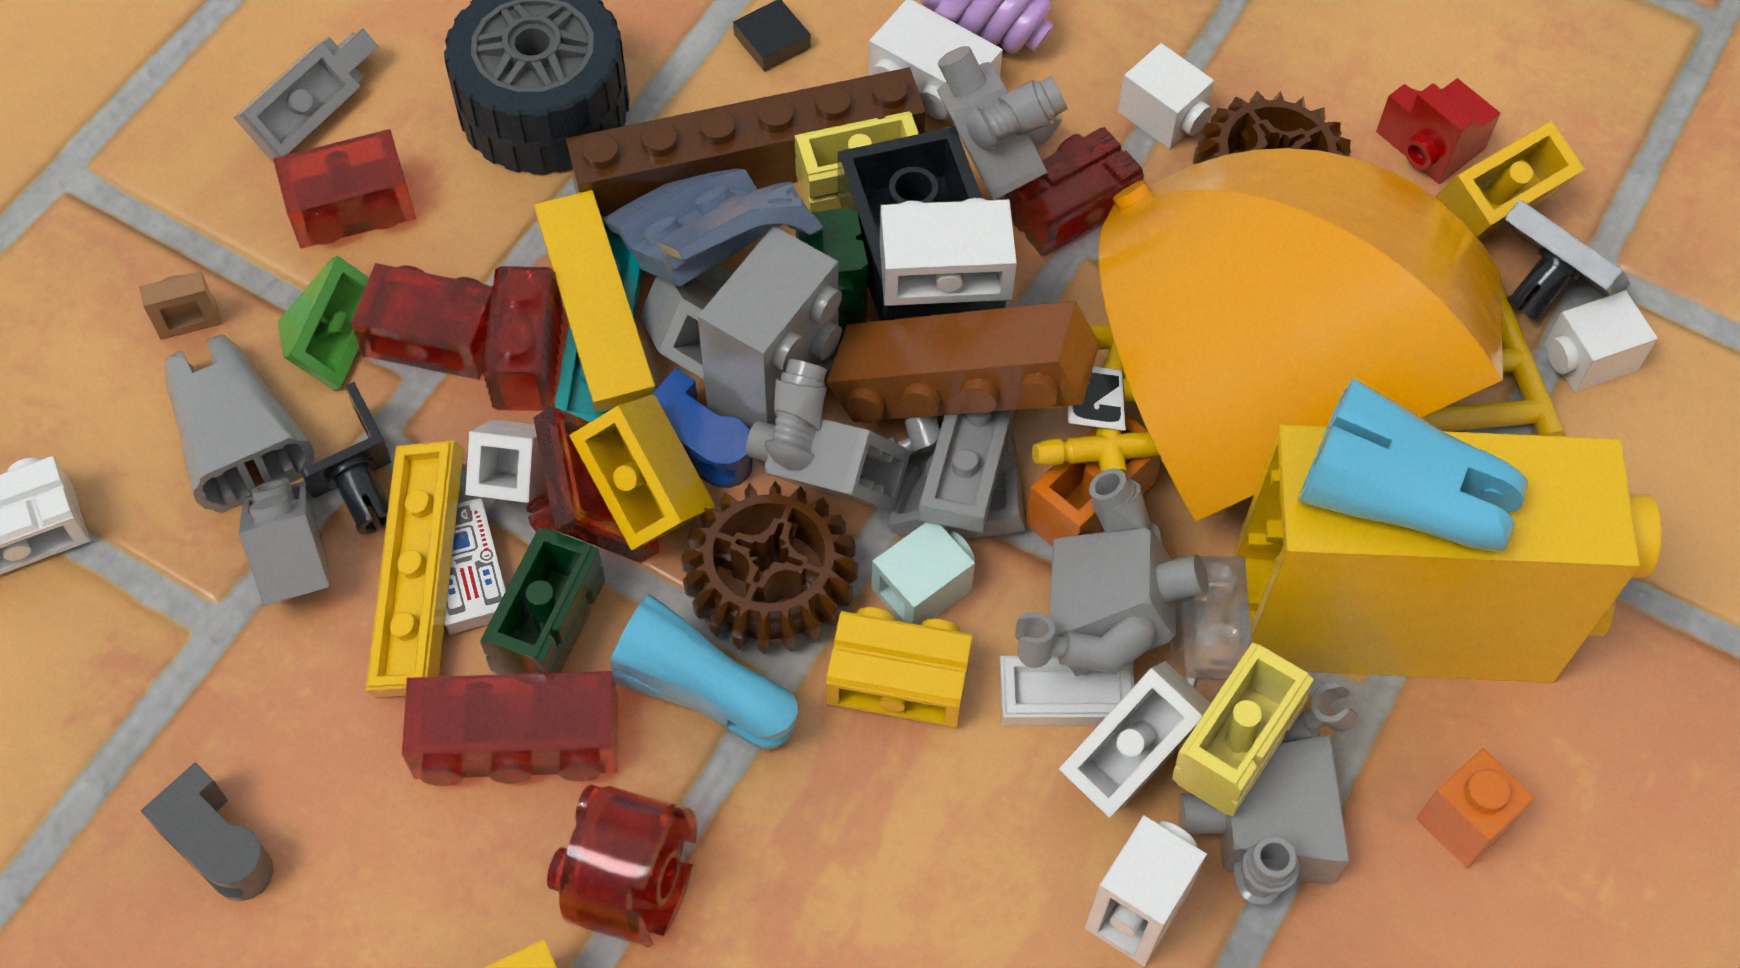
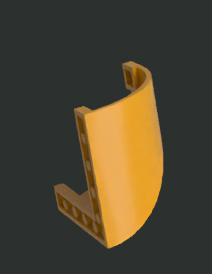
(1272, 283)

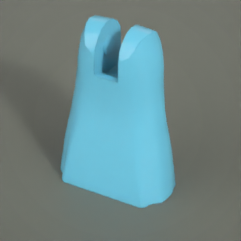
(1406, 473)
(678, 665)

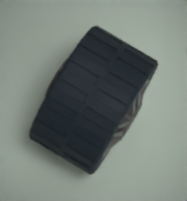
(534, 77)

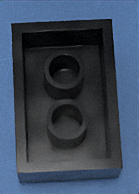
(904, 169)

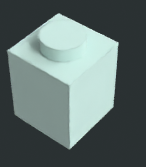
(924, 573)

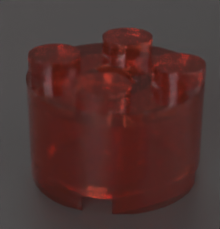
(623, 864)

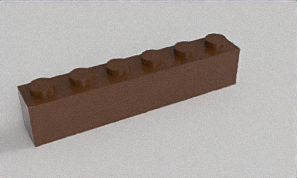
(742, 135)

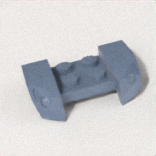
(705, 220)

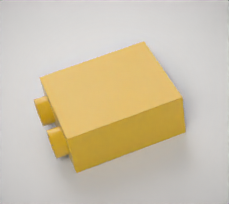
(1411, 604)

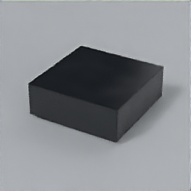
(771, 34)

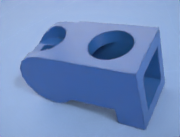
(710, 440)

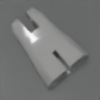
(229, 419)

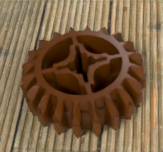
(1268, 126)
(749, 540)

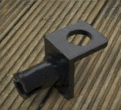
(353, 471)

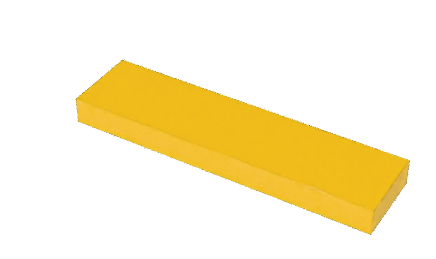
(594, 301)
(415, 566)

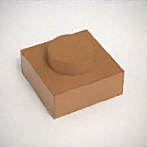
(180, 305)

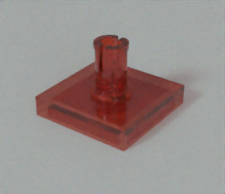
(572, 497)

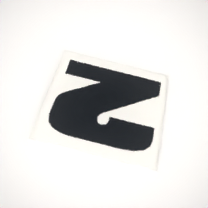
(1102, 402)

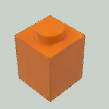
(1475, 807)

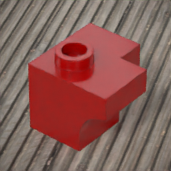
(1438, 126)

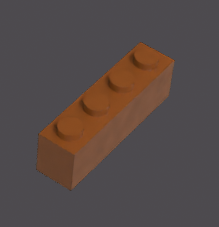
(964, 363)

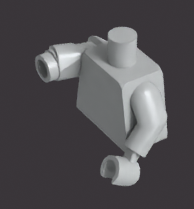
(999, 123)
(831, 454)
(1110, 588)
(1291, 816)

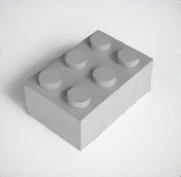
(768, 312)

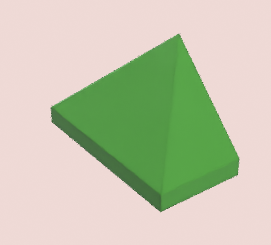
(318, 326)

